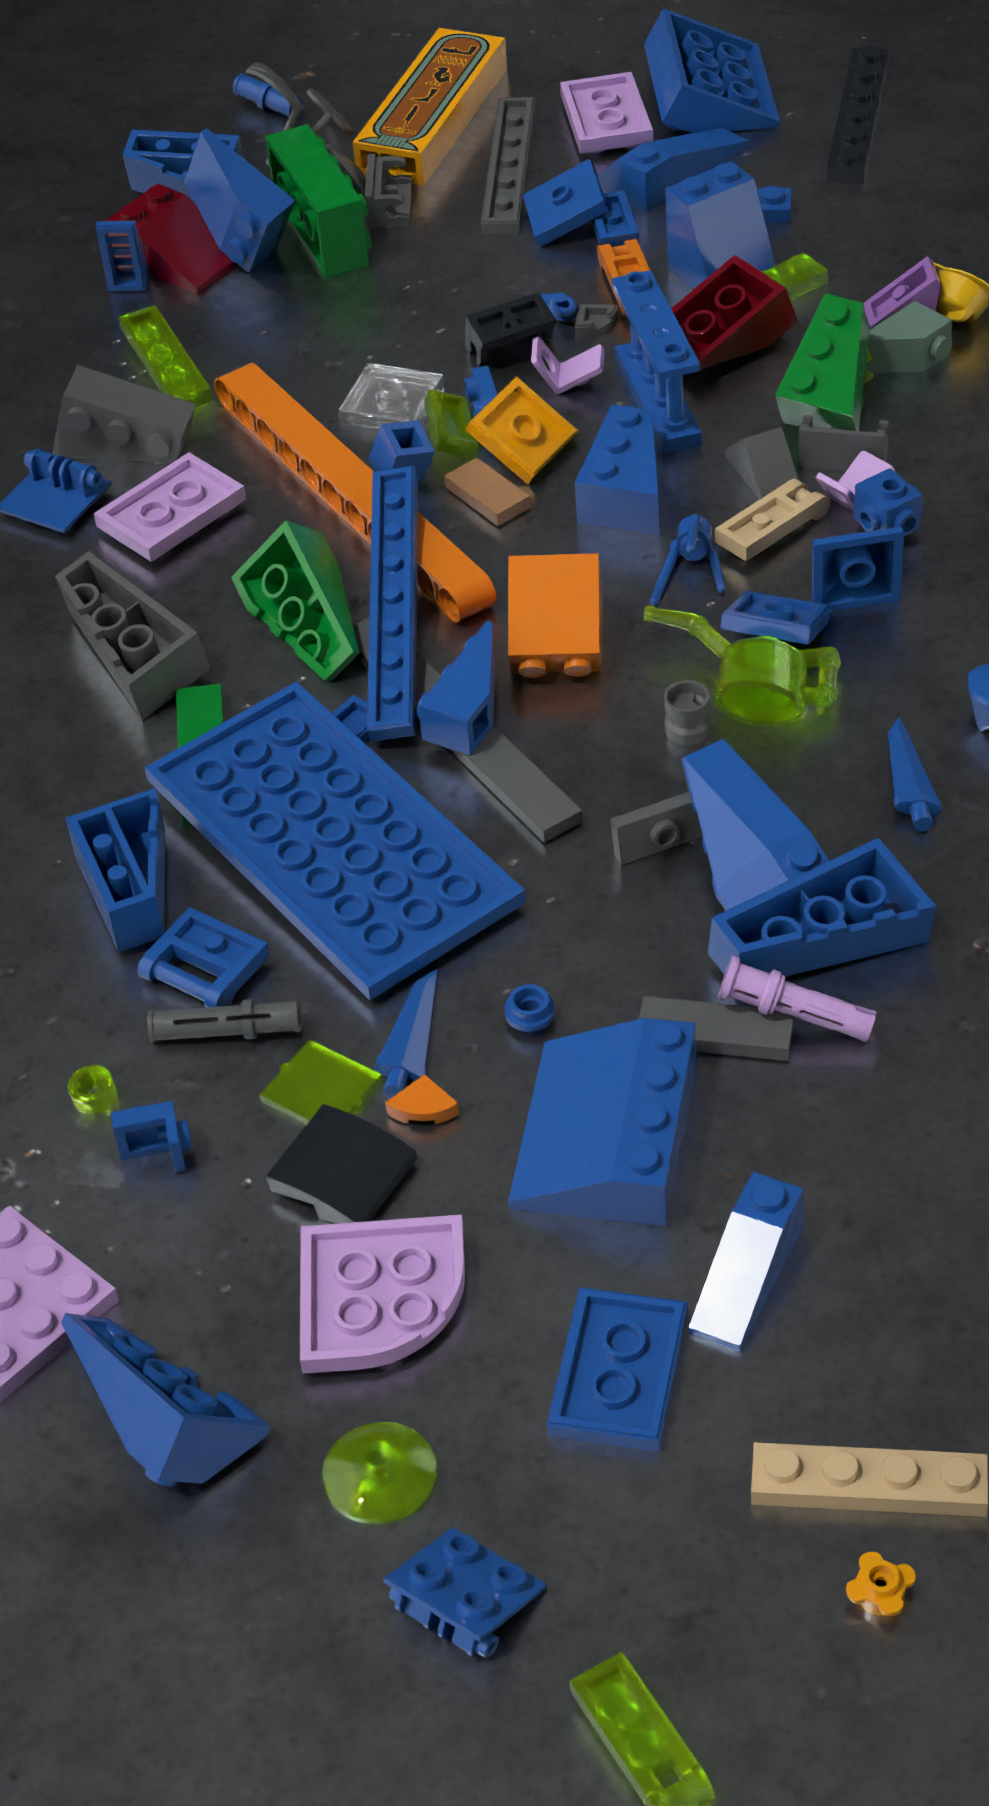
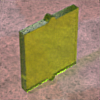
(319, 1078)

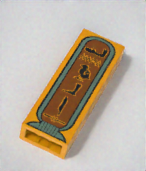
(433, 102)

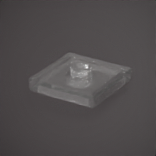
(388, 396)

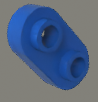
(479, 388)

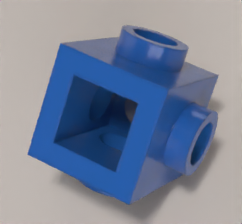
(887, 503)

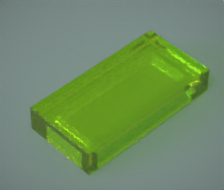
(447, 420)

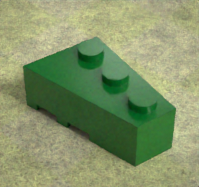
(828, 368)

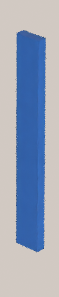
(393, 605)

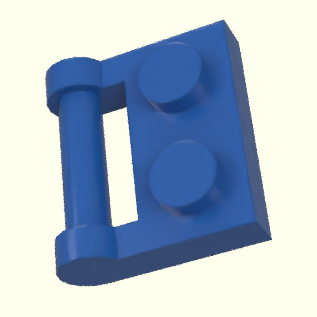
(210, 947)

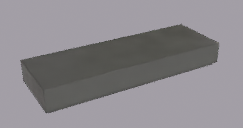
(728, 1027)

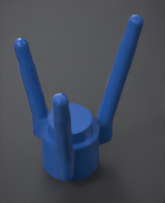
(693, 544)

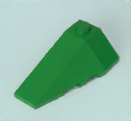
(301, 596)

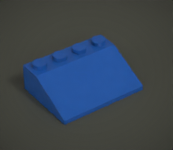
(708, 77)
(608, 1123)

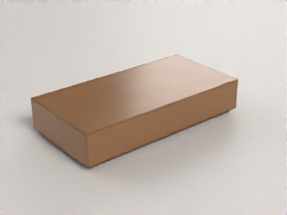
(487, 491)

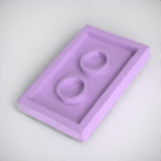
(606, 112)
(170, 506)

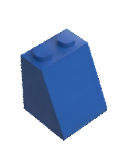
(712, 221)

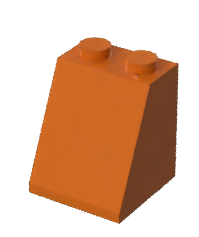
(554, 614)

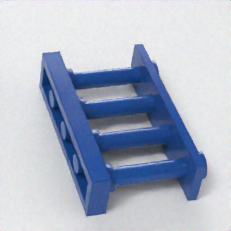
(657, 361)

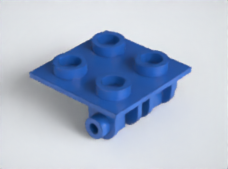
(54, 491)
(462, 1591)

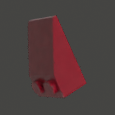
(174, 239)
(734, 313)

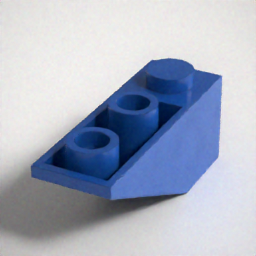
(461, 703)

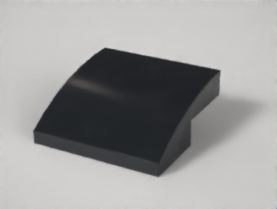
(341, 1166)

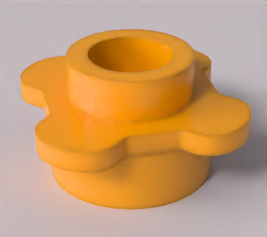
(877, 1599)

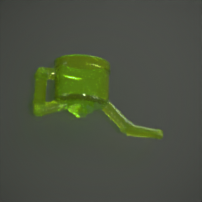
(760, 676)

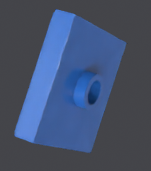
(565, 202)
(776, 617)

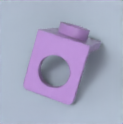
(569, 373)
(863, 467)

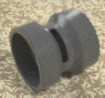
(687, 712)

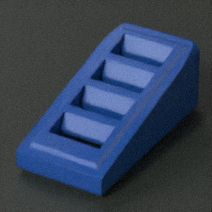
(122, 278)

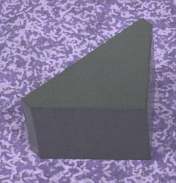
(763, 461)

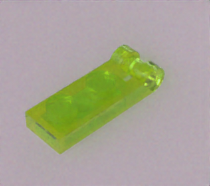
(639, 1734)

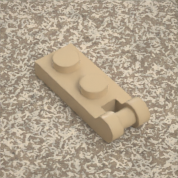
(771, 519)

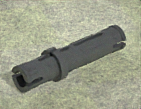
(283, 1018)

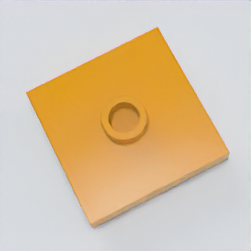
(521, 430)

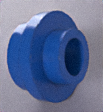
(529, 1008)

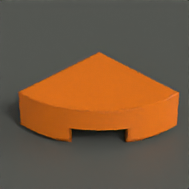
(422, 1102)

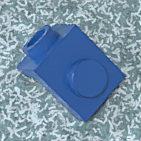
(151, 1131)

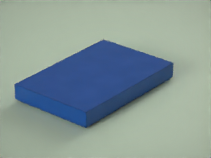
(618, 1369)

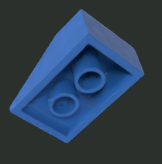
(237, 202)

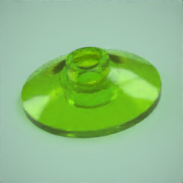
(379, 1491)

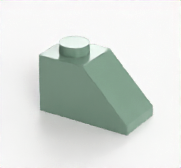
(910, 340)

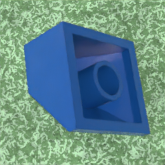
(858, 569)

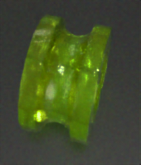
(92, 1076)

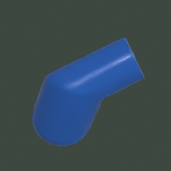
(561, 305)

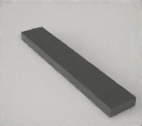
(508, 166)

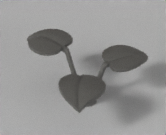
(271, 77)

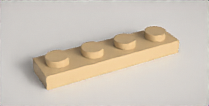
(870, 1479)

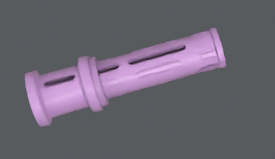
(773, 993)

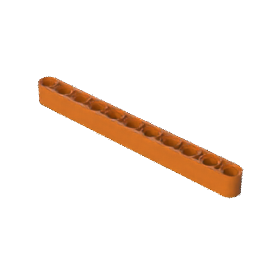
(345, 485)

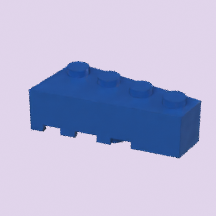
(827, 916)

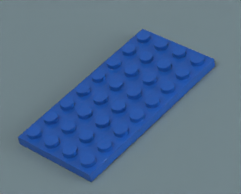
(335, 839)

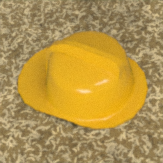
(961, 294)

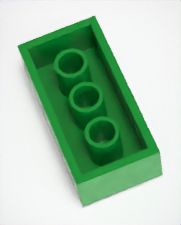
(326, 208)

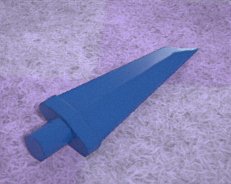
(910, 782)
(407, 1045)

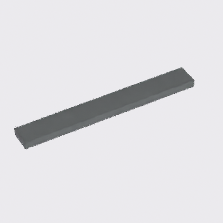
(500, 765)

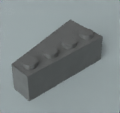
(132, 633)

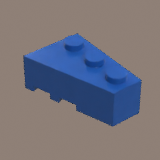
(164, 157)
(620, 474)
(124, 865)

